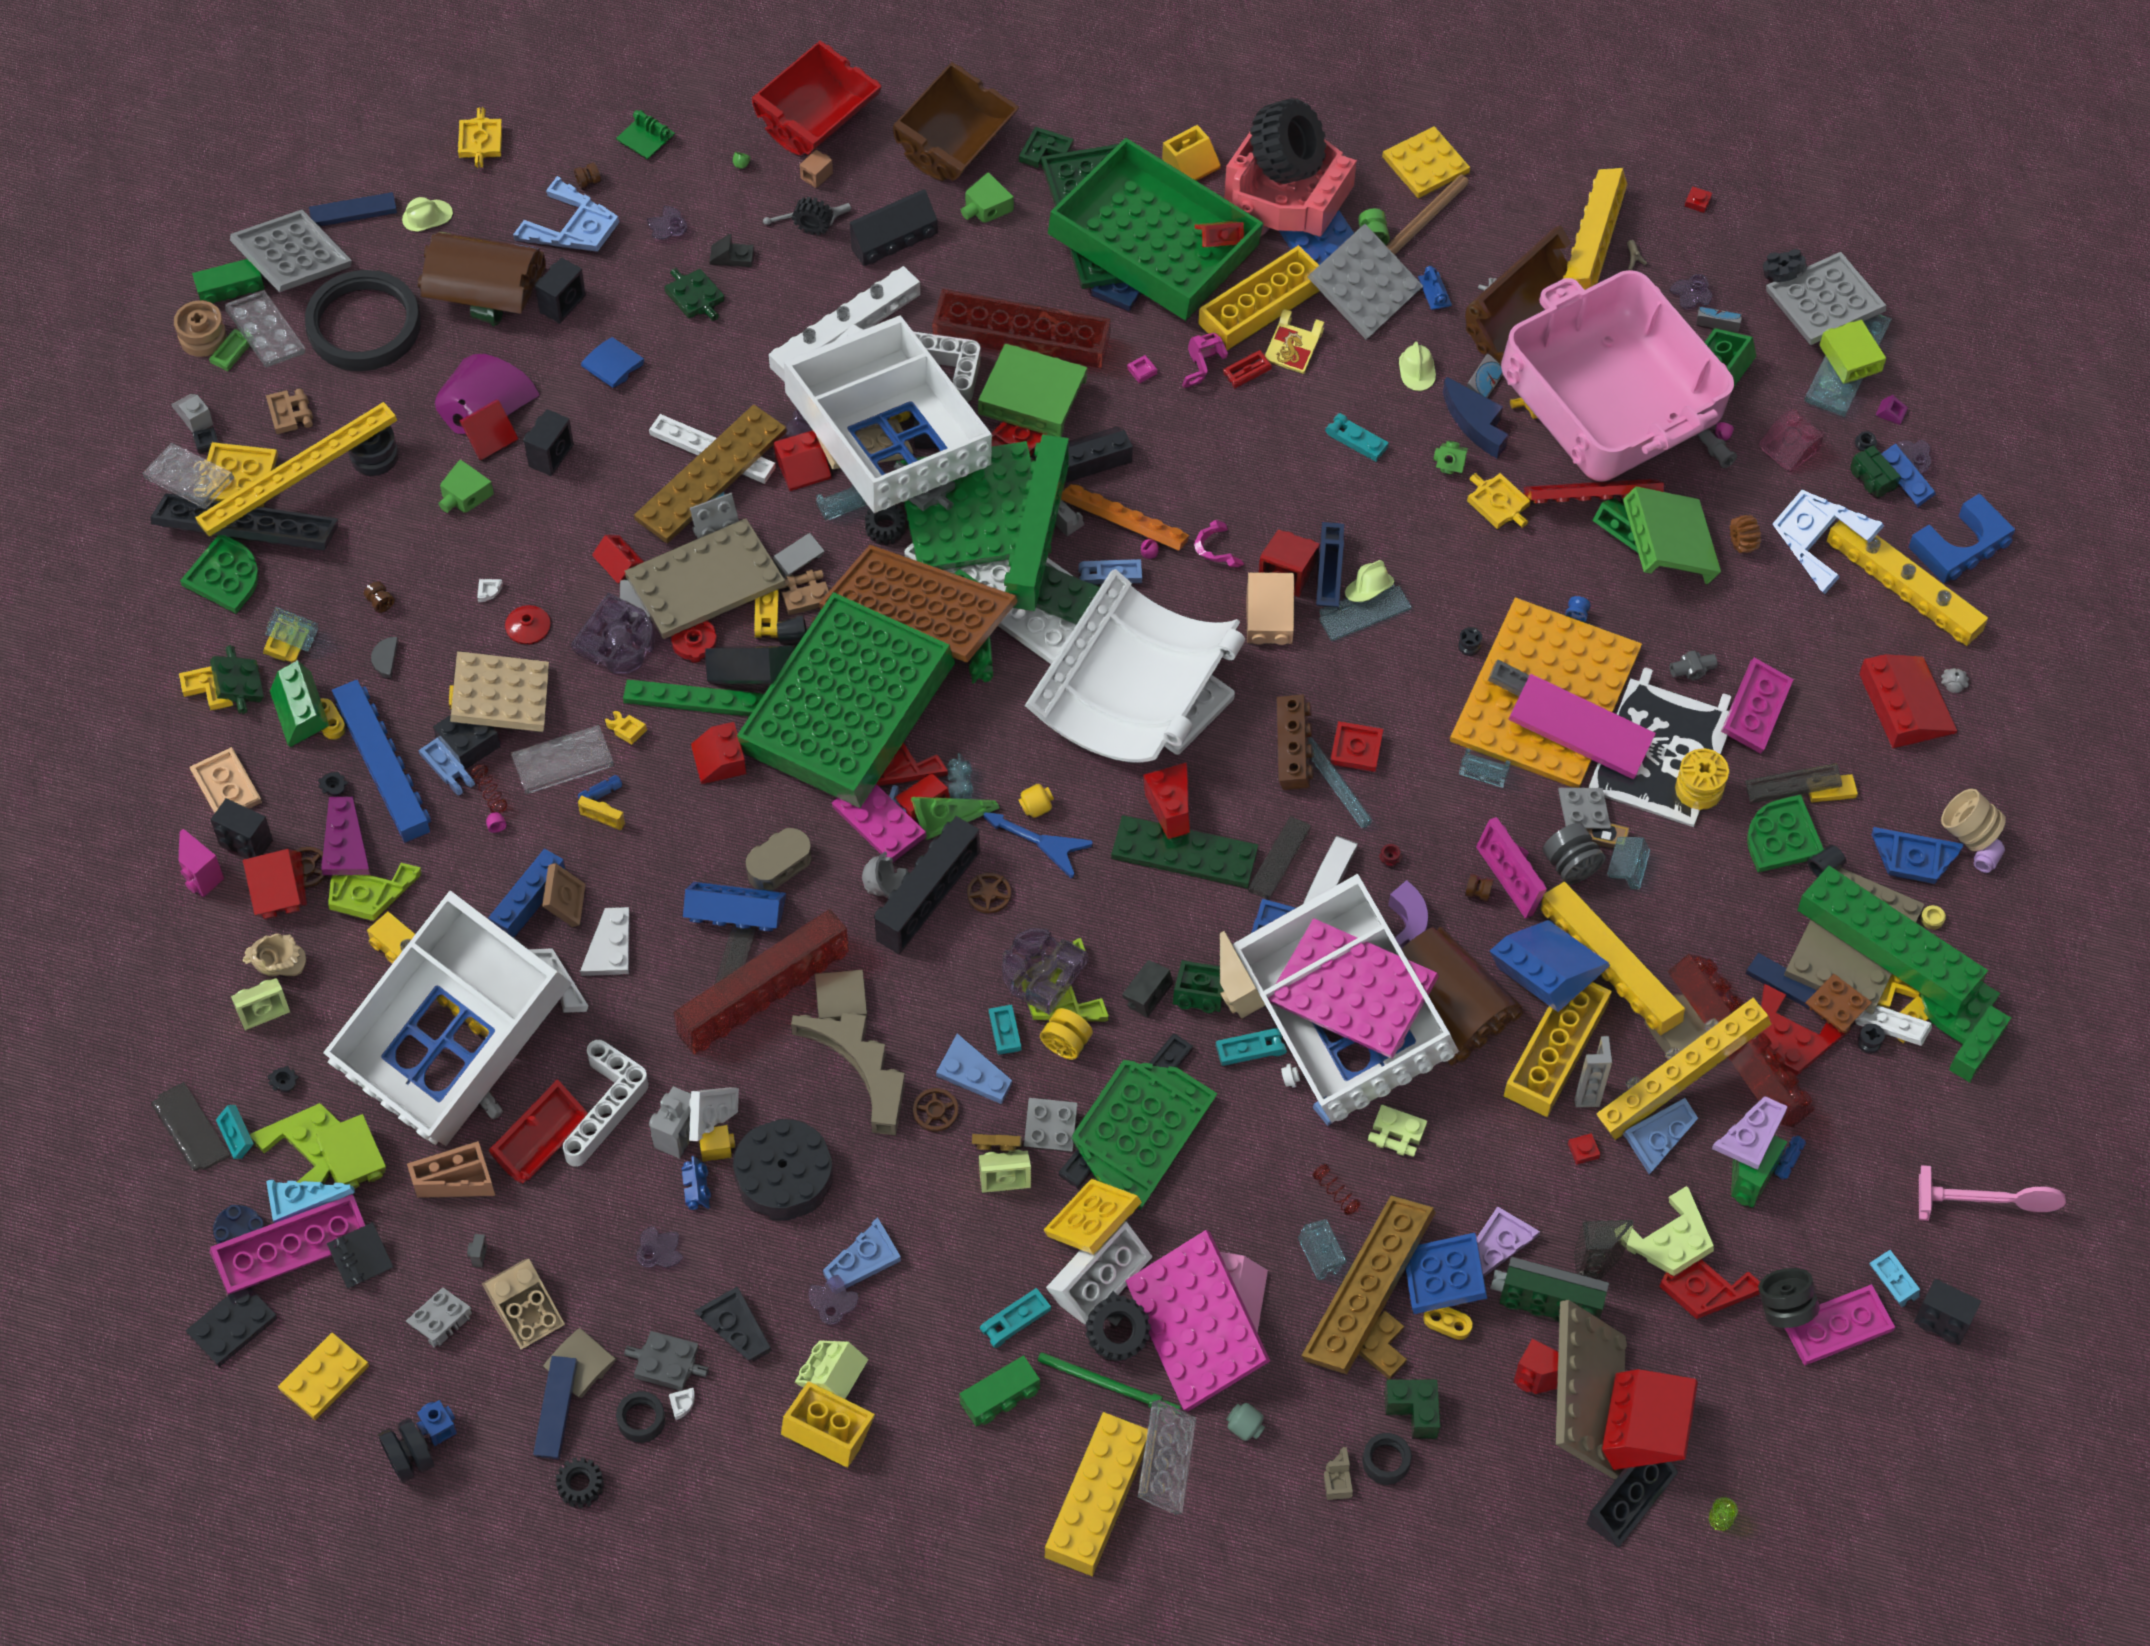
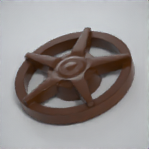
(309, 866)
(989, 892)
(935, 1109)

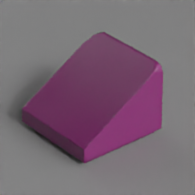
(1892, 410)

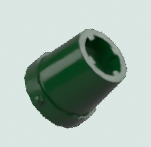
(488, 315)

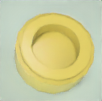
(1933, 917)

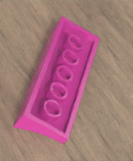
(1582, 726)
(284, 1244)

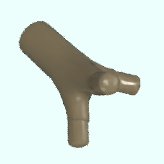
(1634, 254)

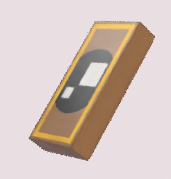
(1608, 837)

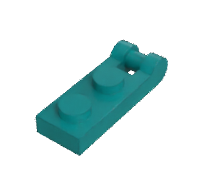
(1356, 437)
(1250, 1047)
(1015, 1317)

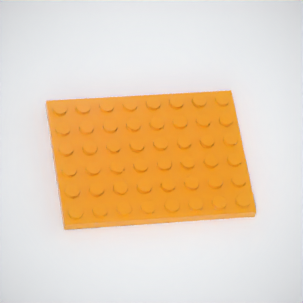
(1560, 652)

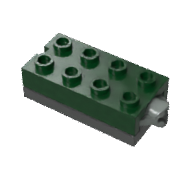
(1542, 1289)

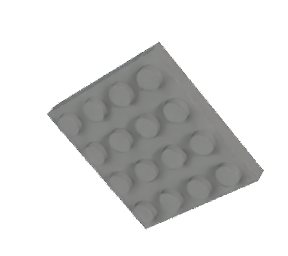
(290, 250)
(1365, 281)
(1826, 297)

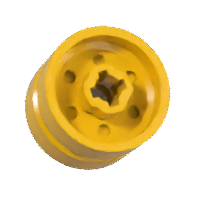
(1066, 1034)

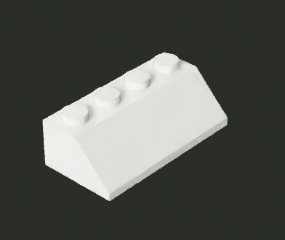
(1093, 1277)

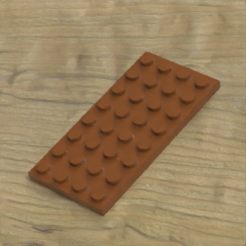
(925, 599)

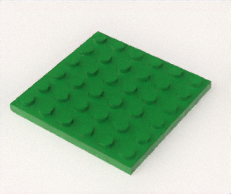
(983, 514)

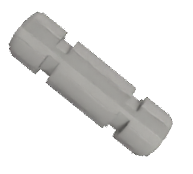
(488, 1103)

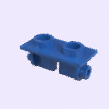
(1434, 289)
(695, 1174)

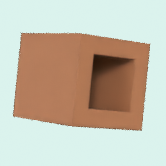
(816, 168)

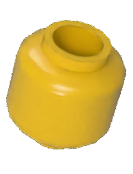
(1036, 800)

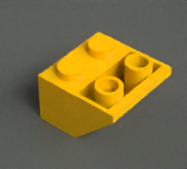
(1191, 153)

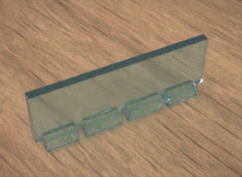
(1358, 615)

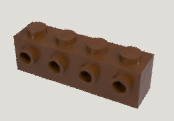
(1294, 742)

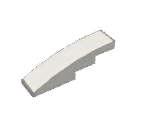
(1333, 867)

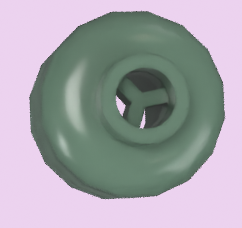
(1245, 1421)

